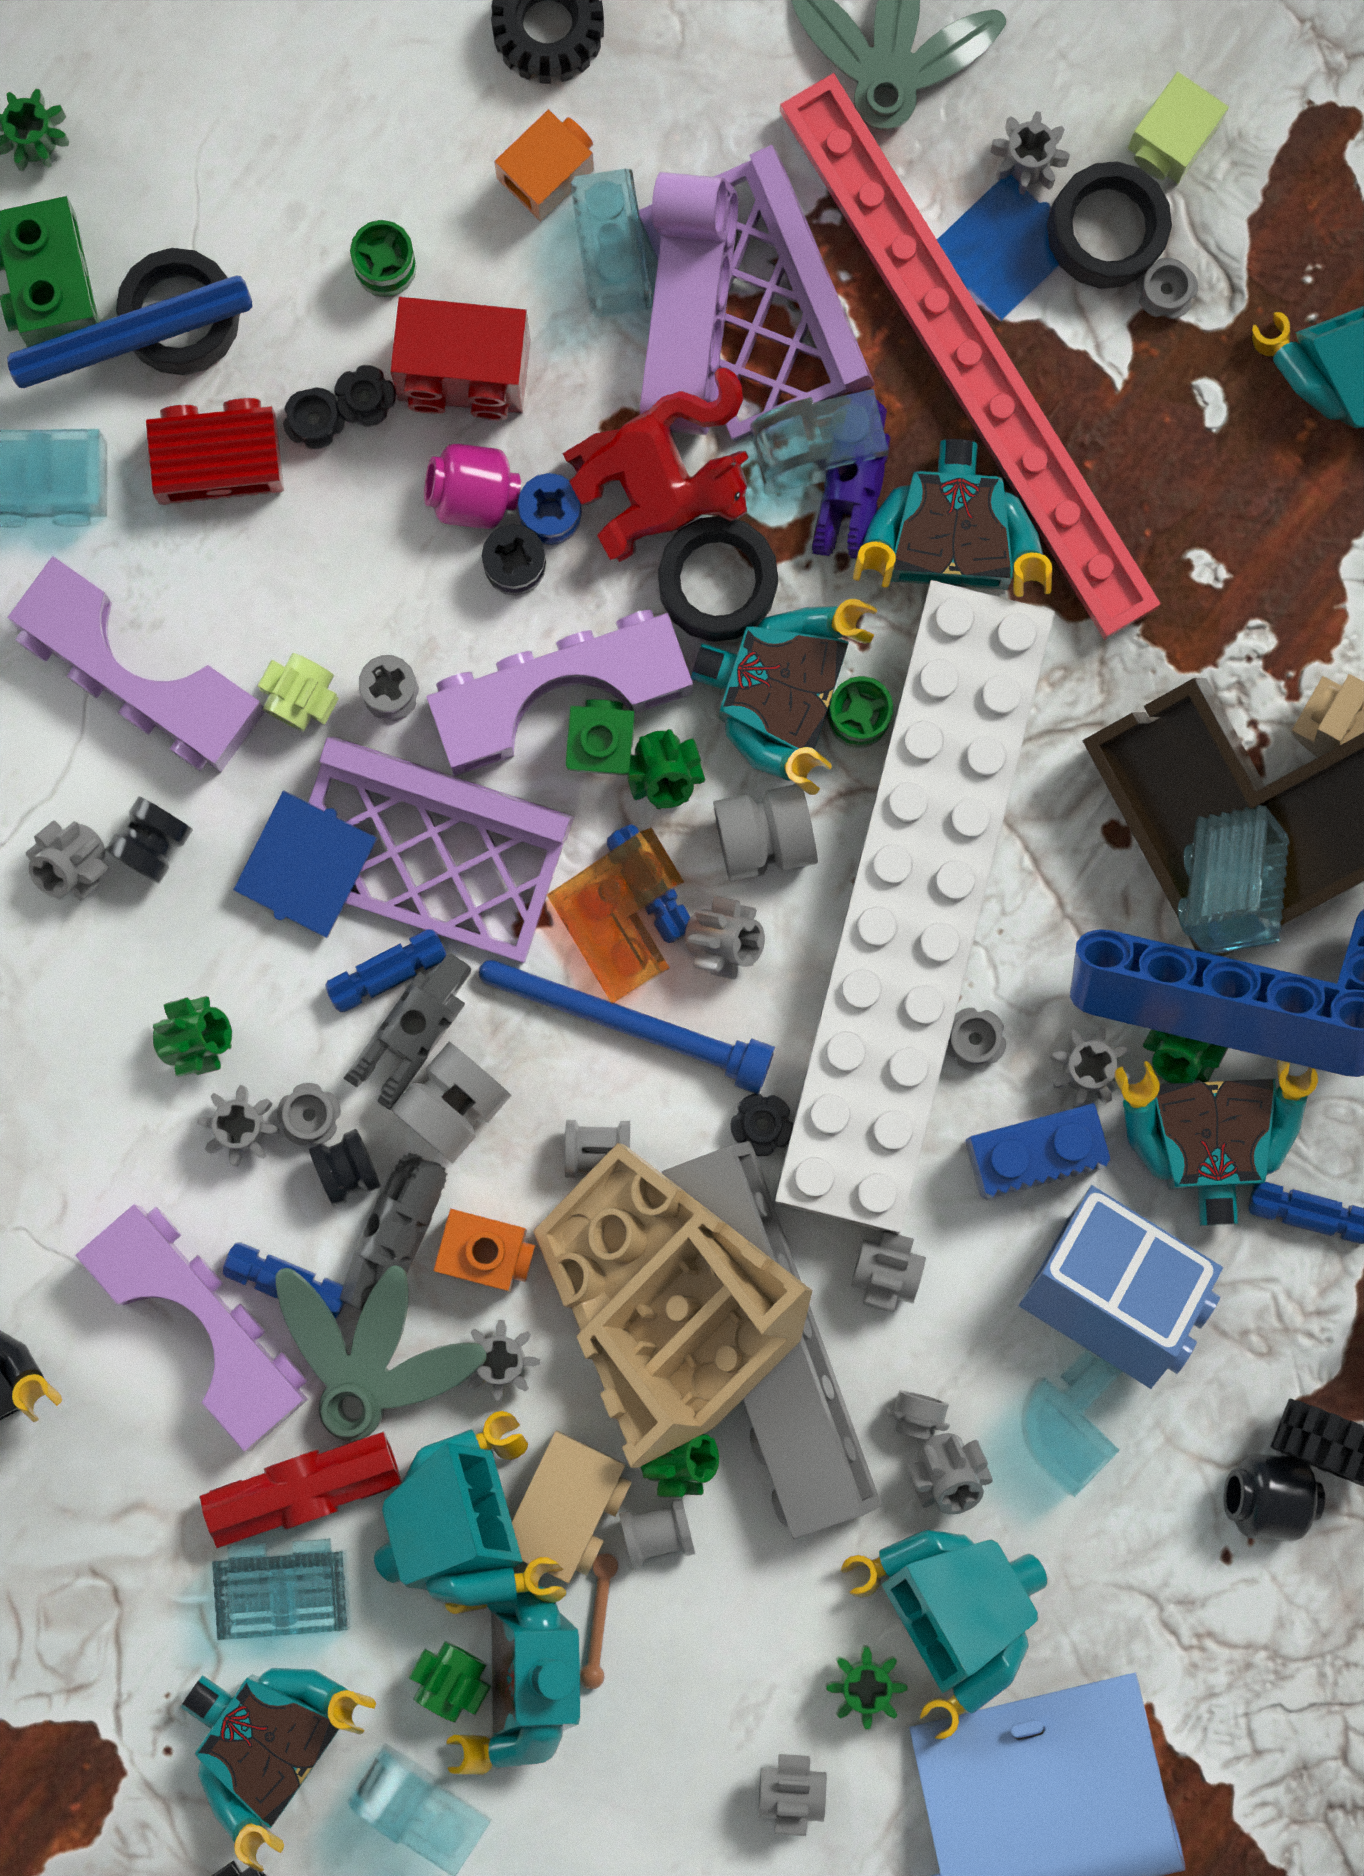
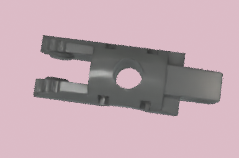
(426, 999)
(394, 1226)

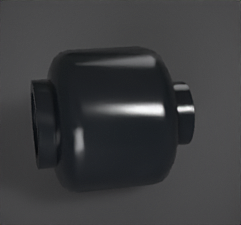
(1273, 1497)

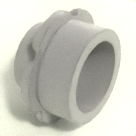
(1169, 272)
(988, 1027)
(306, 1097)
(919, 1414)

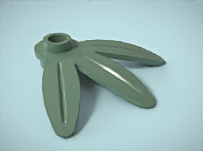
(891, 59)
(373, 1346)

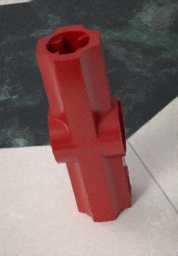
(300, 1489)

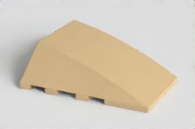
(666, 1302)

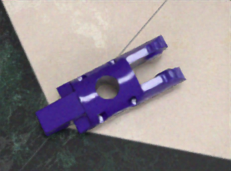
(852, 492)

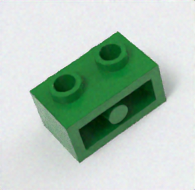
(44, 271)

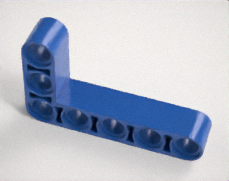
(1226, 999)

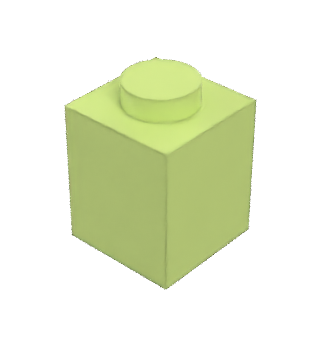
(1176, 129)

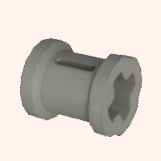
(395, 669)
(578, 1137)
(656, 1533)

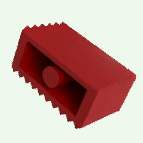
(214, 452)

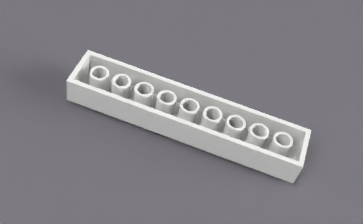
(914, 908)

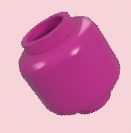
(471, 486)

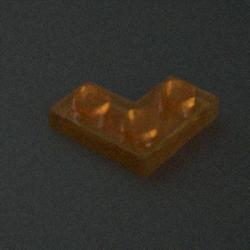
(603, 910)

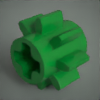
(38, 144)
(664, 769)
(192, 1036)
(1182, 1058)
(684, 1468)
(449, 1681)
(879, 1699)

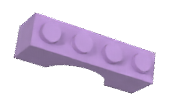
(635, 664)
(200, 712)
(248, 1387)

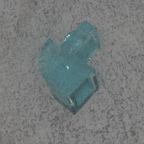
(807, 438)
(1056, 1430)
(415, 1810)

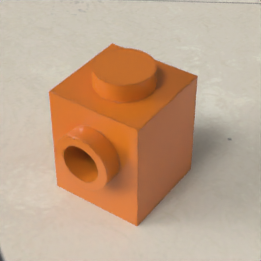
(545, 163)
(484, 1251)

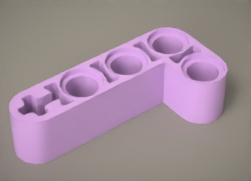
(691, 288)

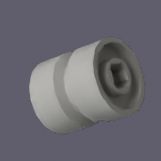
(765, 832)
(434, 1118)

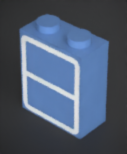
(1124, 1288)

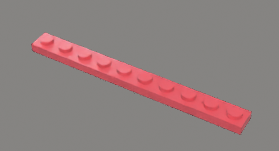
(969, 356)

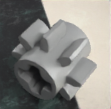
(1032, 136)
(67, 860)
(724, 937)
(1092, 1049)
(248, 1140)
(888, 1271)
(511, 1374)
(950, 1473)
(792, 1795)

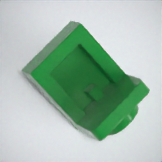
(600, 738)

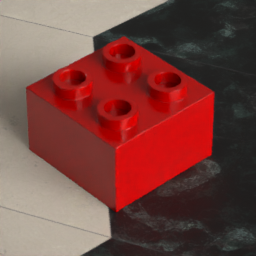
(460, 357)

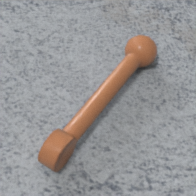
(592, 1674)

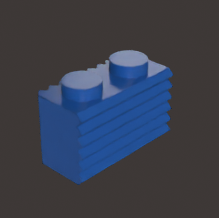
(1038, 1151)

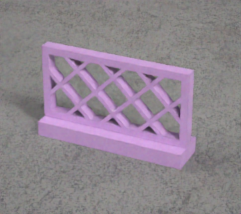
(810, 285)
(463, 803)

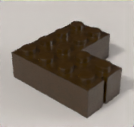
(1197, 766)

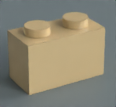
(566, 1504)

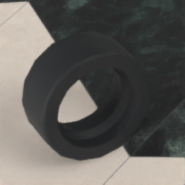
(1139, 188)
(161, 266)
(709, 531)

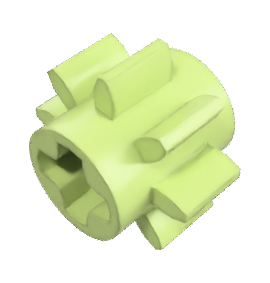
(298, 692)

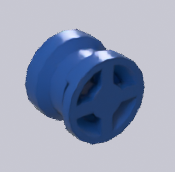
(550, 520)

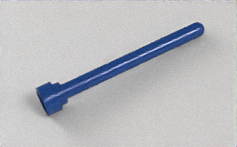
(742, 1062)

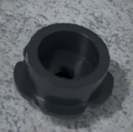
(301, 406)
(364, 412)
(774, 1111)

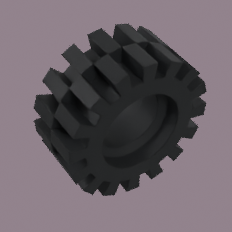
(547, 58)
(1321, 1440)

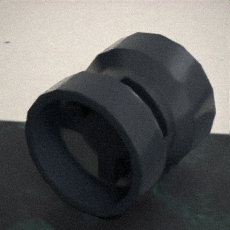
(149, 839)

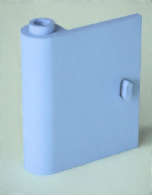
(1053, 1803)

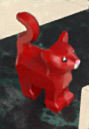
(653, 473)

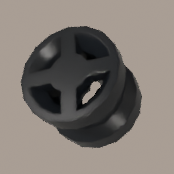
(511, 571)
(344, 1168)

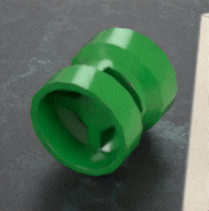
(384, 246)
(865, 703)

